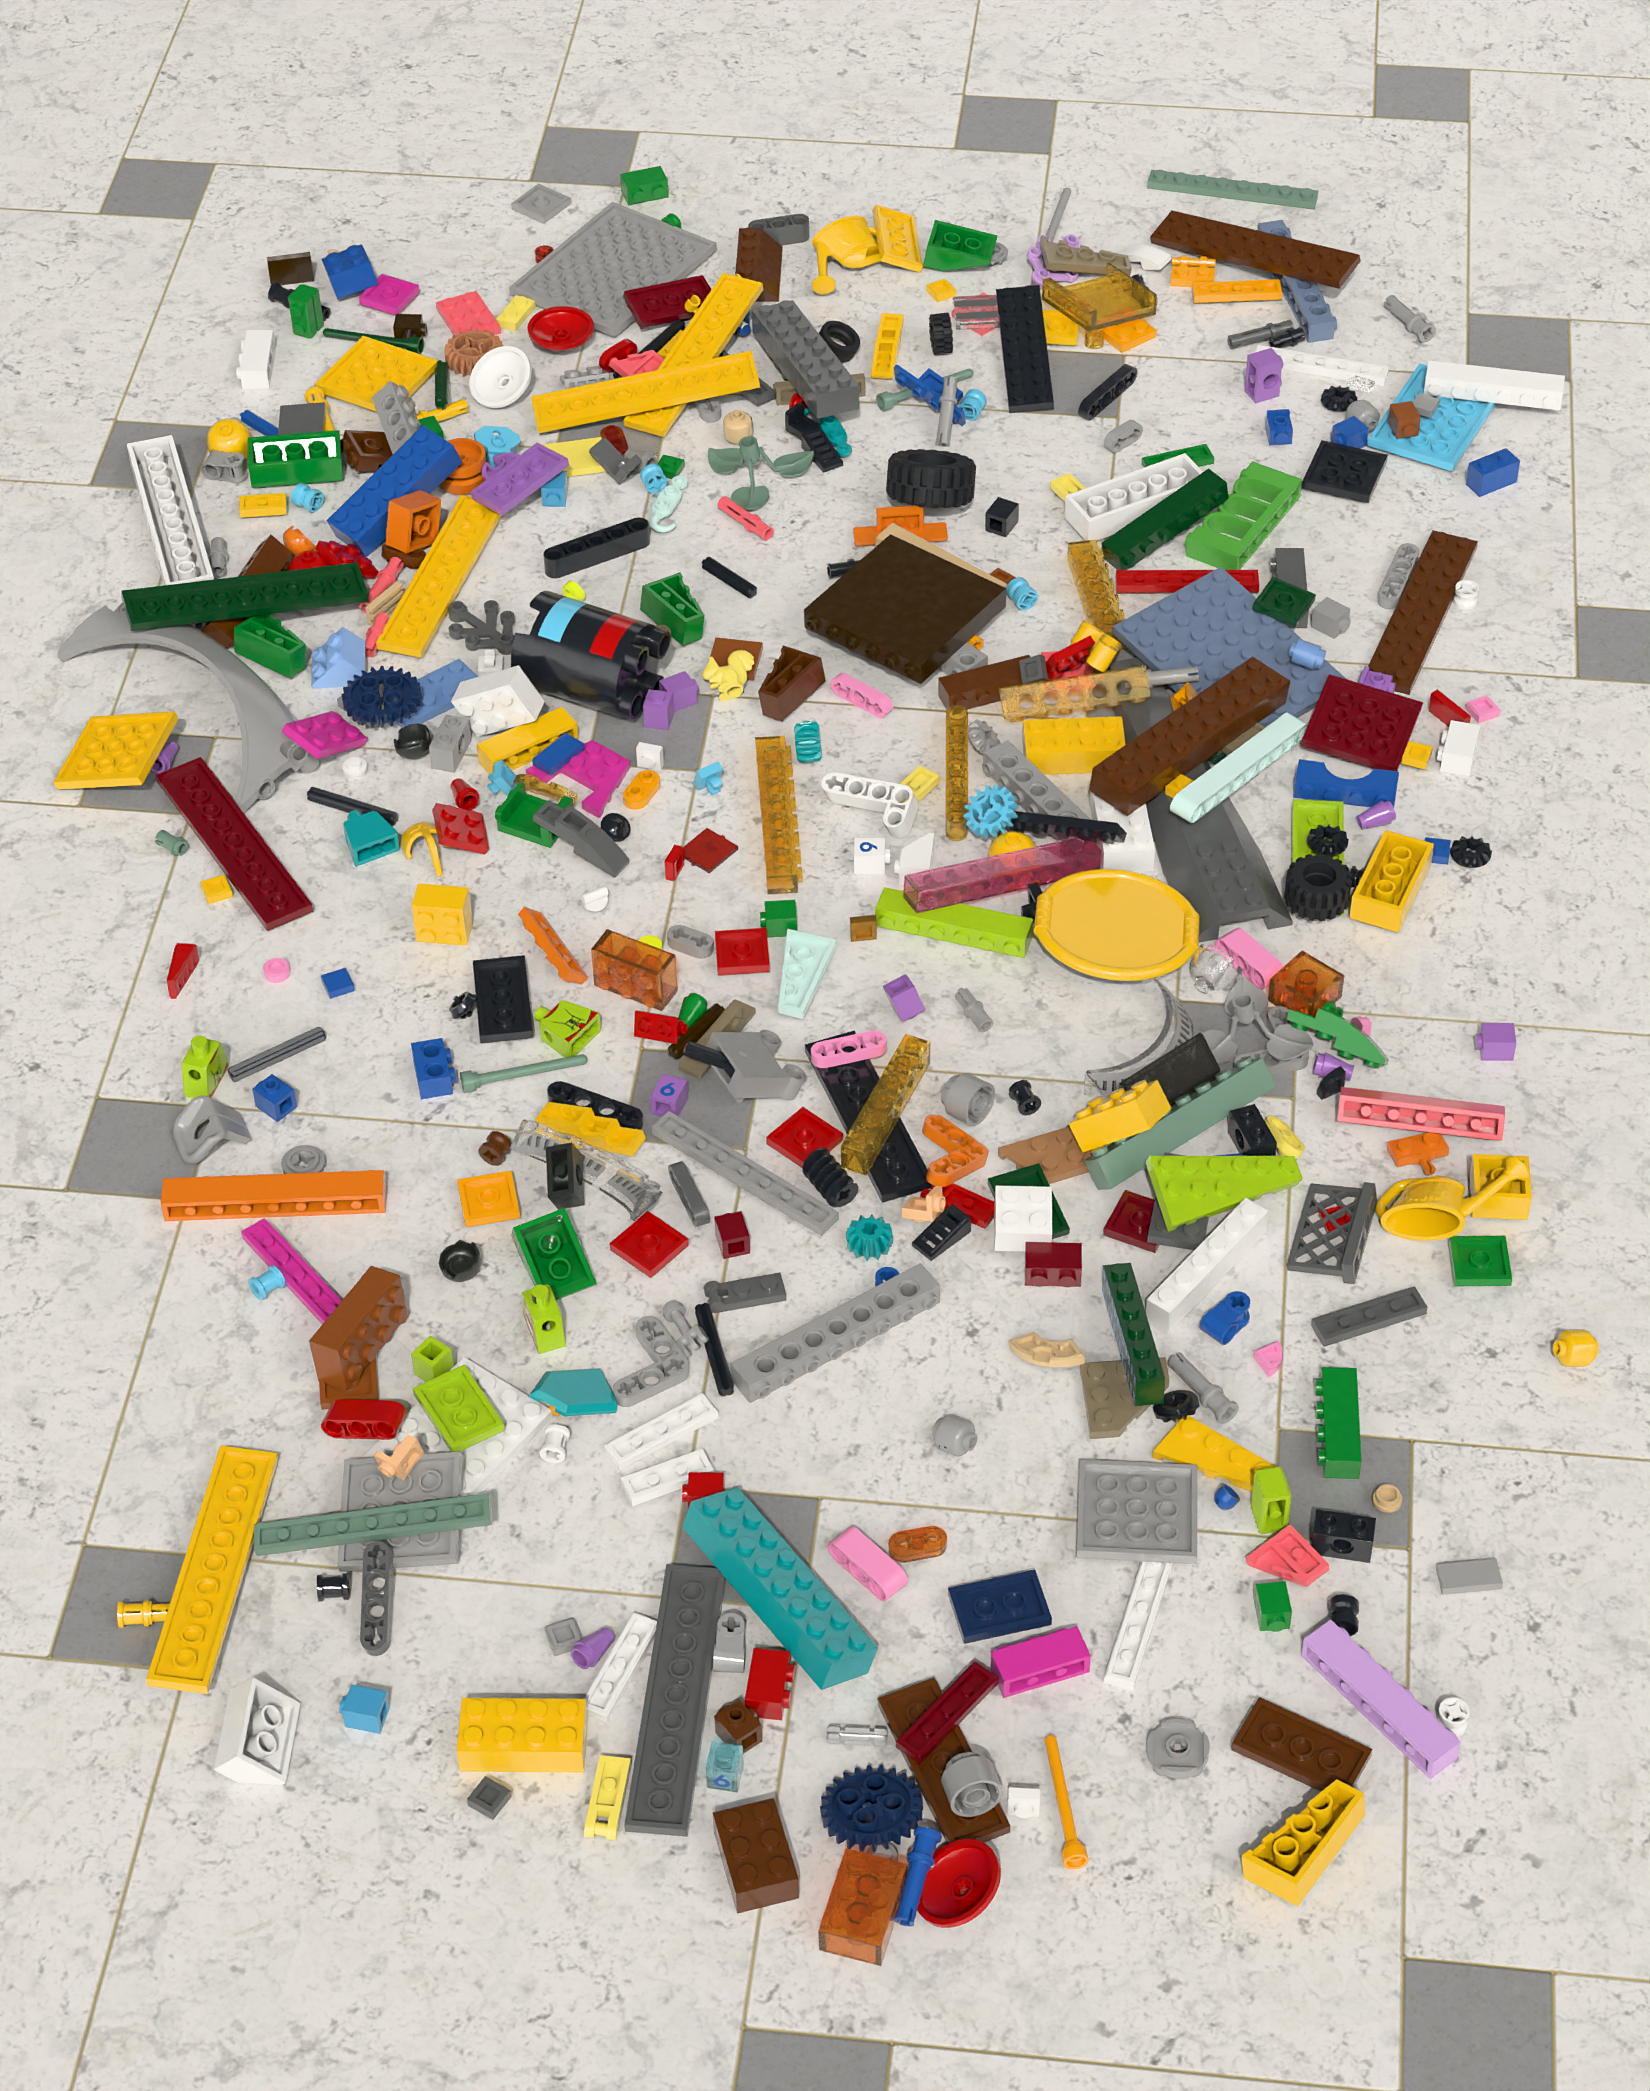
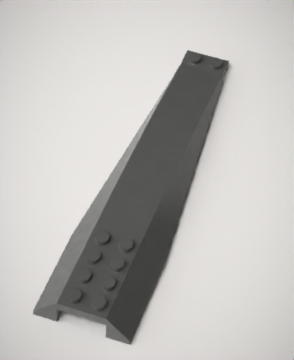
(1205, 860)

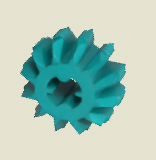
(808, 742)
(869, 1237)

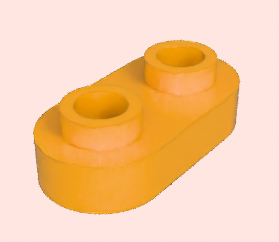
(641, 789)

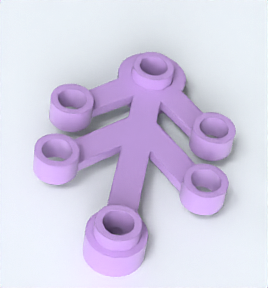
(1042, 273)

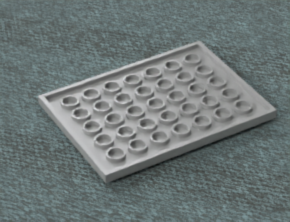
(609, 256)

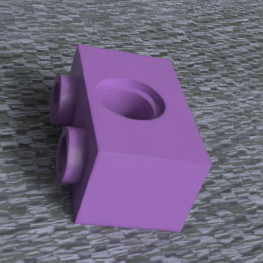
(1263, 375)

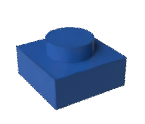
(1440, 851)

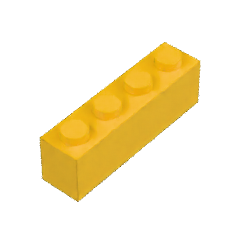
(525, 741)

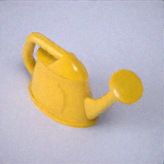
(848, 242)
(1435, 1205)

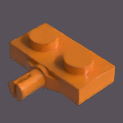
(1418, 1150)

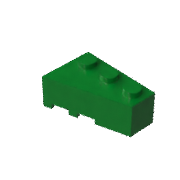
(670, 604)
(270, 645)

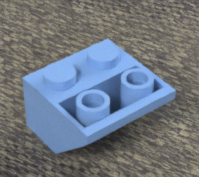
(338, 660)

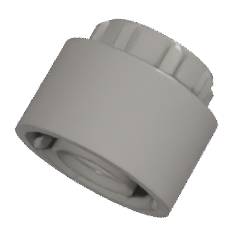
(968, 1098)
(971, 1784)

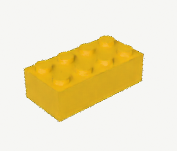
(1071, 743)
(1391, 881)
(522, 1735)

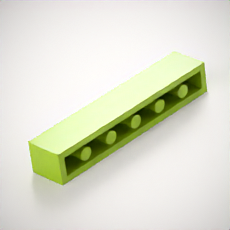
(957, 924)

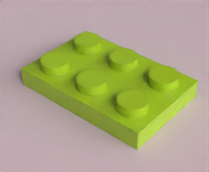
(458, 1409)

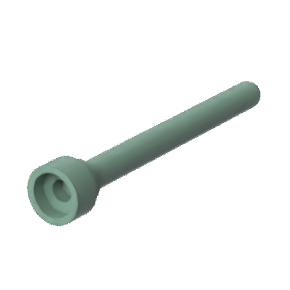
(887, 400)
(473, 1080)

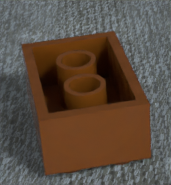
(755, 1855)

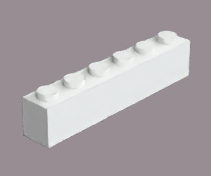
(1494, 385)
(1206, 1265)

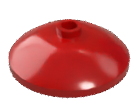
(560, 328)
(959, 1883)

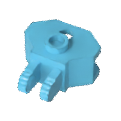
(505, 442)

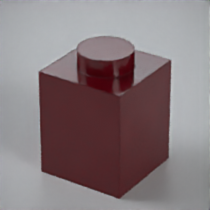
(732, 1235)

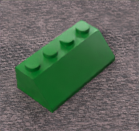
(295, 459)

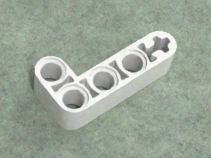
(842, 788)

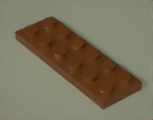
(900, 1712)

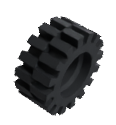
(941, 333)

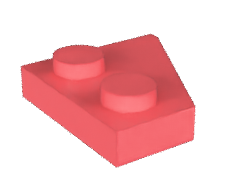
(1289, 1558)

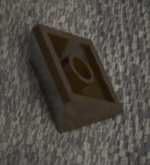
(290, 268)

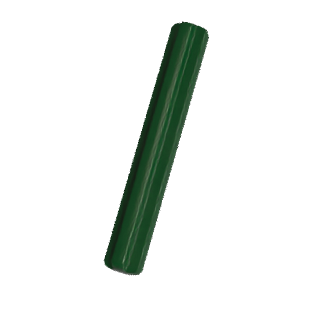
(441, 384)

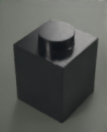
(1001, 517)

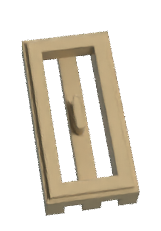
(385, 602)

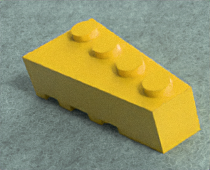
(1307, 1843)

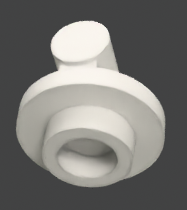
(596, 899)

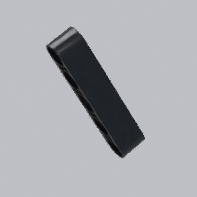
(596, 547)

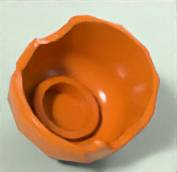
(297, 541)

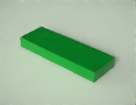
(1198, 454)

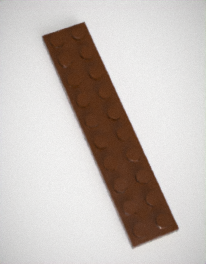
(1255, 249)
(1422, 609)

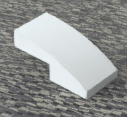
(1149, 256)

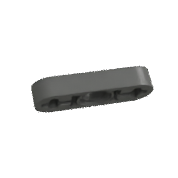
(688, 1194)

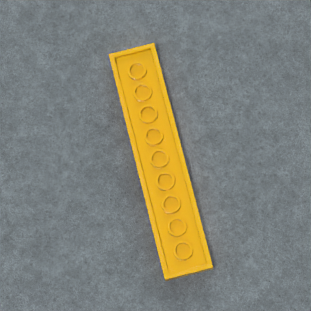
(702, 340)
(645, 391)
(439, 579)
(212, 1570)

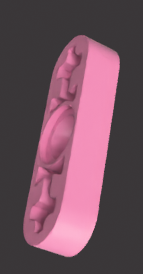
(850, 689)
(829, 1046)

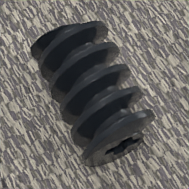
(829, 1178)

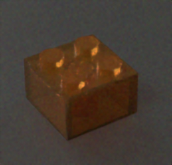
(1305, 984)

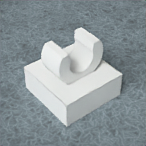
(489, 663)

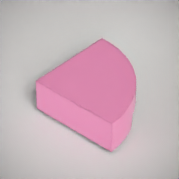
(1363, 1023)
(1269, 1358)

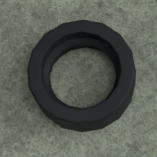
(845, 334)

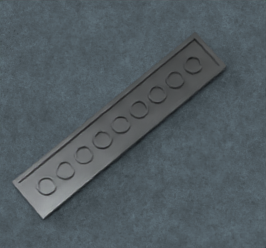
(675, 1702)

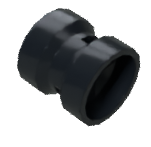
(1344, 1612)

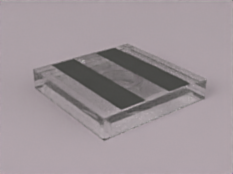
(976, 312)

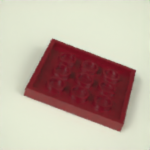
(1361, 724)

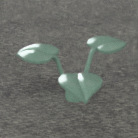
(728, 459)

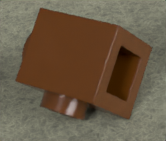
(738, 1725)

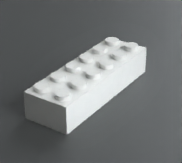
(1117, 502)

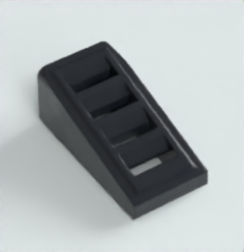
(823, 449)
(954, 1220)

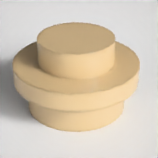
(1387, 1498)

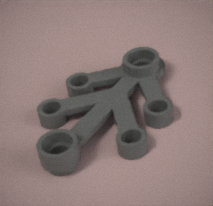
(502, 642)

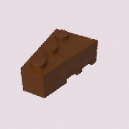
(790, 682)

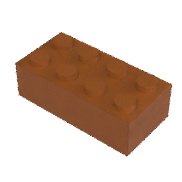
(358, 1328)

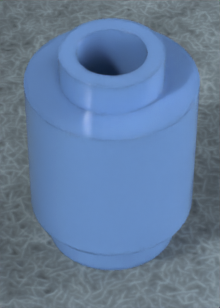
(1307, 654)

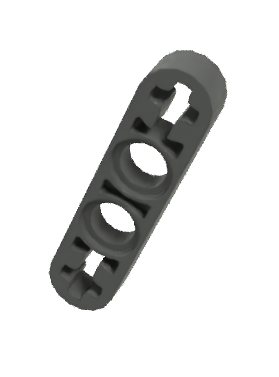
(376, 1598)

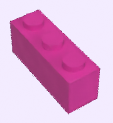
(1040, 1661)

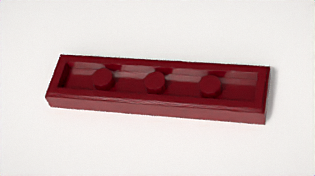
(947, 1712)

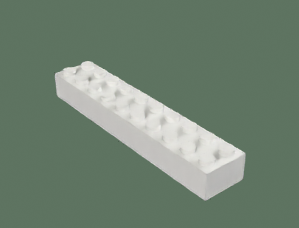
(169, 511)

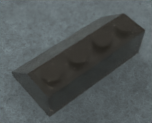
(1179, 1069)

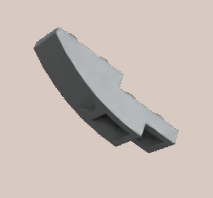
(587, 838)

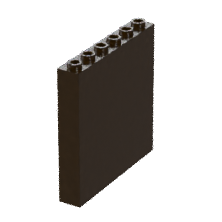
(905, 608)

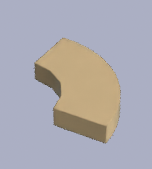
(1047, 1352)

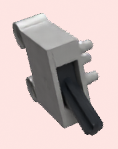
(748, 1064)

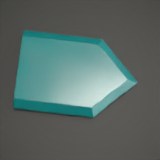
(576, 1392)

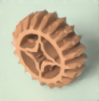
(467, 348)

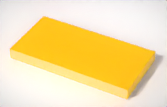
(897, 238)

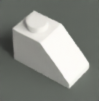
(915, 857)

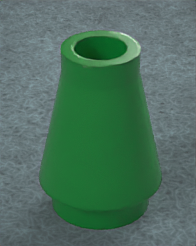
(692, 1008)

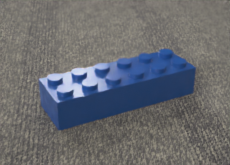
(417, 465)

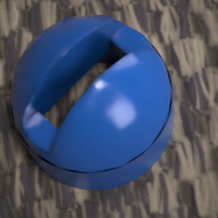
(1226, 1497)

